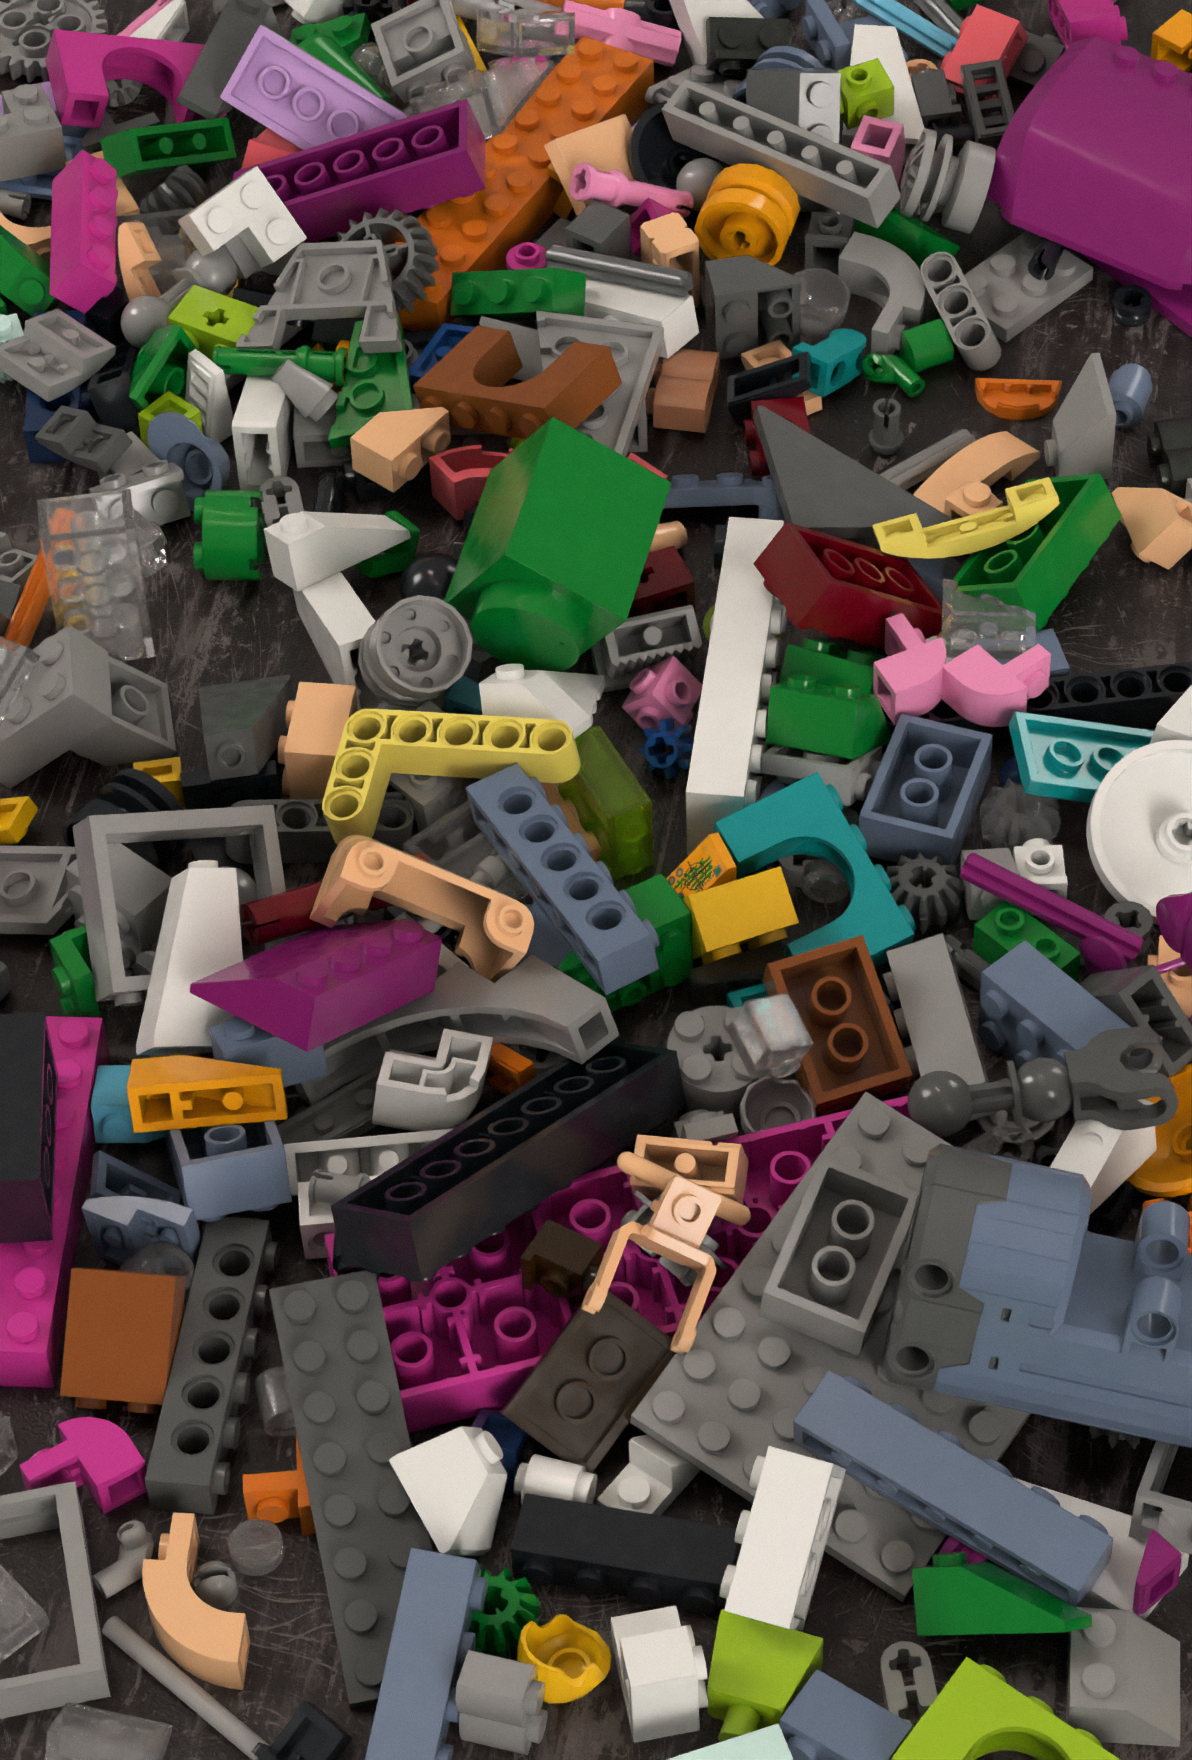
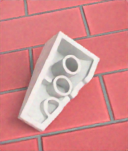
(542, 695)

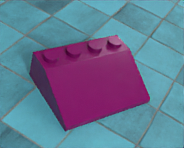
(328, 980)

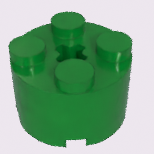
(230, 535)

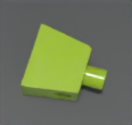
(757, 1672)

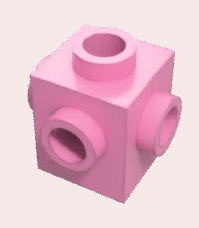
(663, 693)

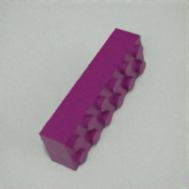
(388, 167)

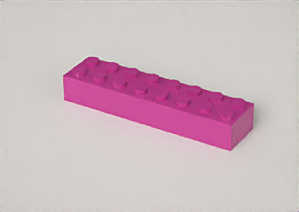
(39, 1272)

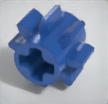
(655, 748)

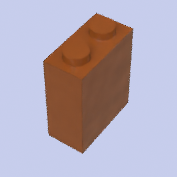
(121, 1337)

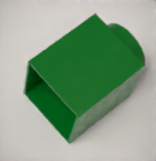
(556, 548)

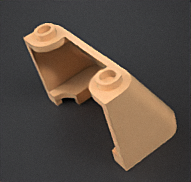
(490, 923)

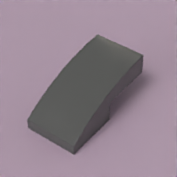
(83, 441)

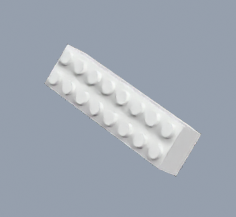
(735, 684)

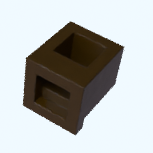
(561, 1262)

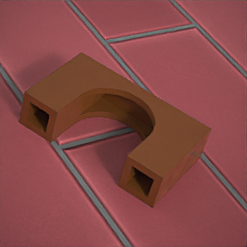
(477, 368)

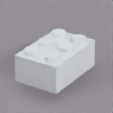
(782, 1538)

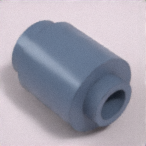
(1130, 393)

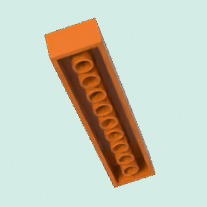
(518, 192)

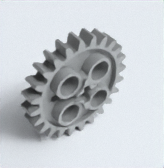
(29, 26)

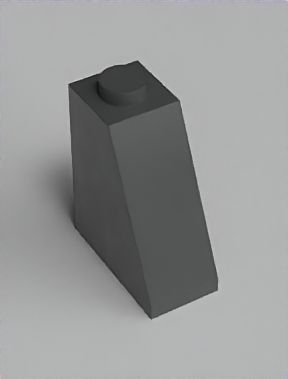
(1145, 1001)

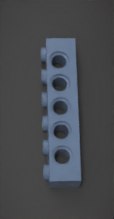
(564, 878)

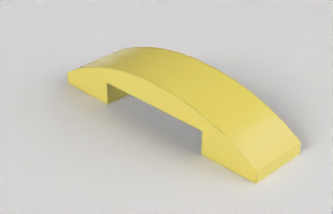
(969, 534)

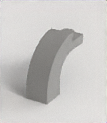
(888, 278)

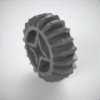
(408, 263)

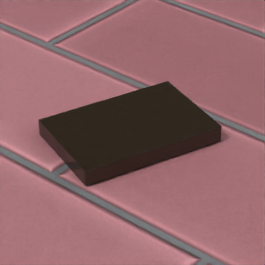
(590, 1382)

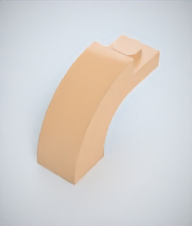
(193, 1634)

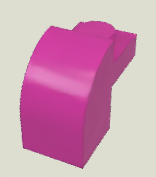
(92, 1455)

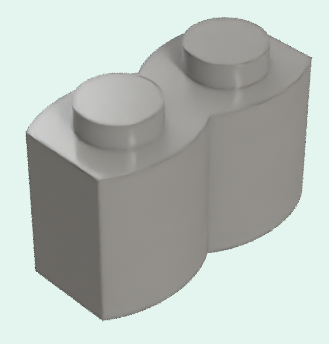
(500, 1703)

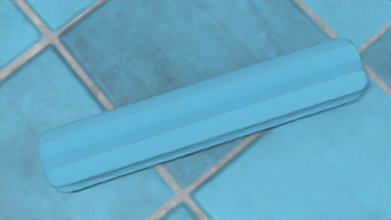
(910, 25)

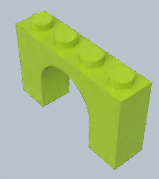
(986, 1715)

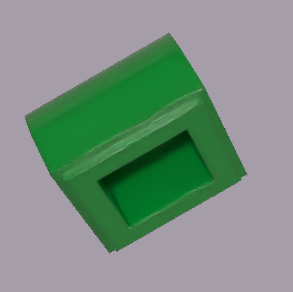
(926, 345)

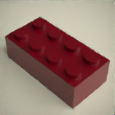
(845, 586)

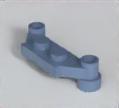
(727, 490)

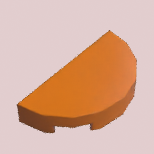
(1018, 397)
(509, 1069)

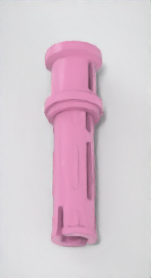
(616, 189)

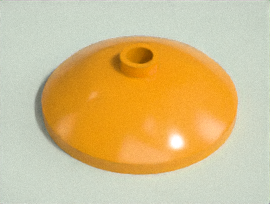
(1170, 1166)

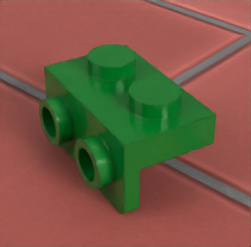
(74, 974)

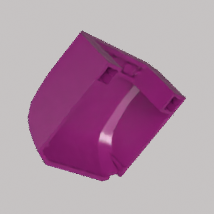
(1105, 161)

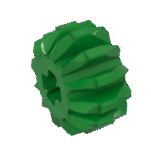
(513, 1609)

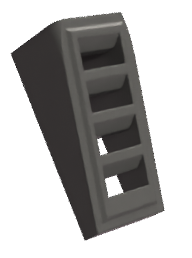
(988, 129)

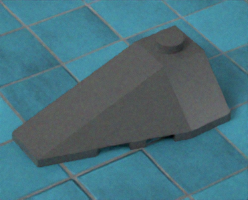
(222, 54)

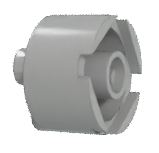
(708, 1060)

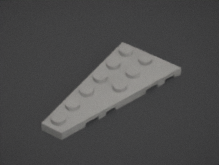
(635, 354)

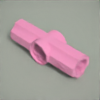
(626, 31)

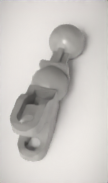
(213, 271)

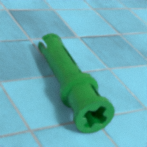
(264, 362)

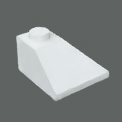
(455, 1488)

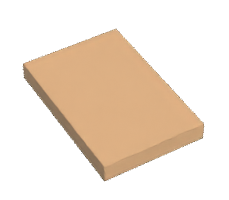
(599, 145)

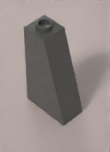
(243, 724)

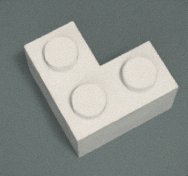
(247, 209)
(659, 1673)

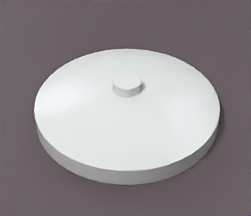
(1144, 825)

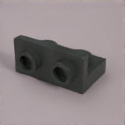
(738, 42)

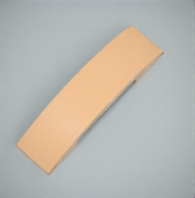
(980, 461)

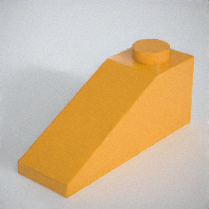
(202, 1093)

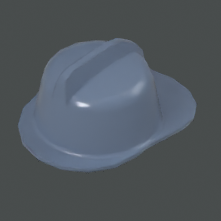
(202, 459)

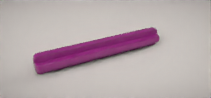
(1047, 904)

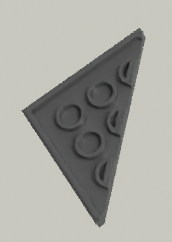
(827, 488)

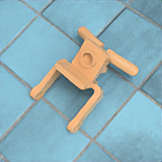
(673, 1232)

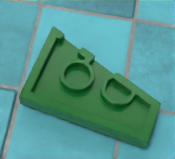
(370, 386)

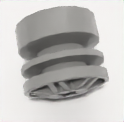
(947, 180)
(438, 644)

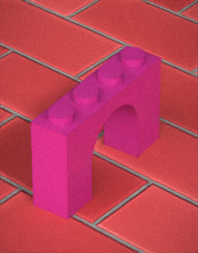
(85, 61)

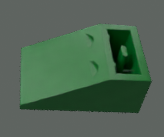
(672, 921)

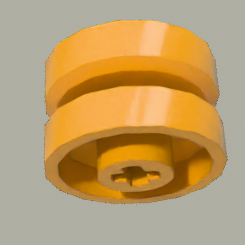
(747, 214)

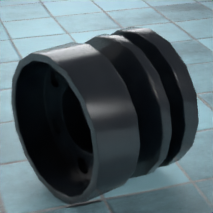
(132, 793)

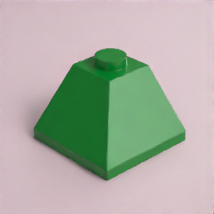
(161, 366)

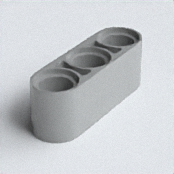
(970, 324)

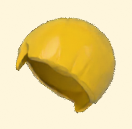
(566, 1657)

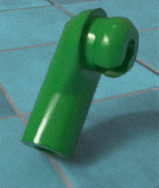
(892, 370)

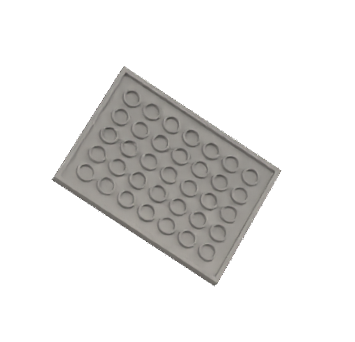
(754, 1375)

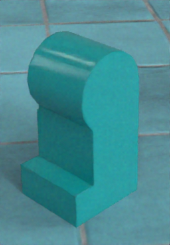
(834, 360)

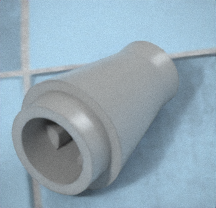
(305, 390)

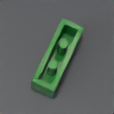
(164, 147)
(517, 293)

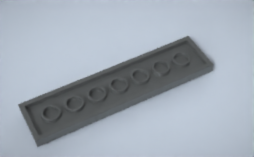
(346, 1432)

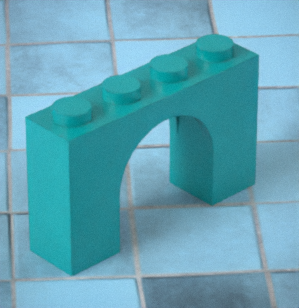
(810, 822)

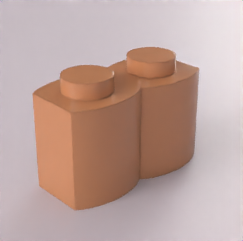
(684, 390)

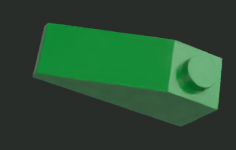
(24, 275)
(985, 1599)

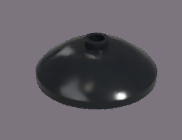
(655, 153)

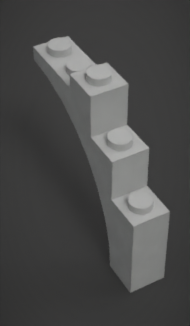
(524, 1007)

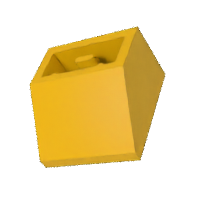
(740, 912)

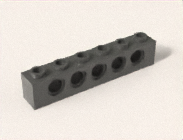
(195, 1480)

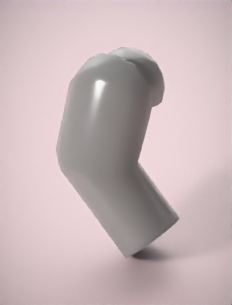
(134, 1547)

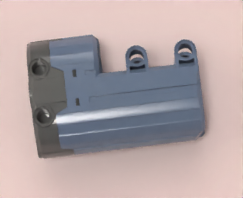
(1033, 1312)

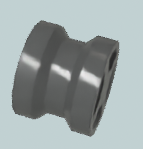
(1135, 919)

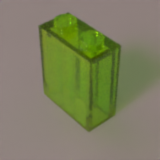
(611, 805)

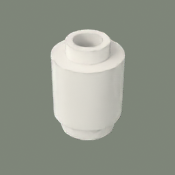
(555, 1479)

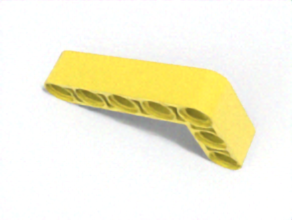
(435, 745)

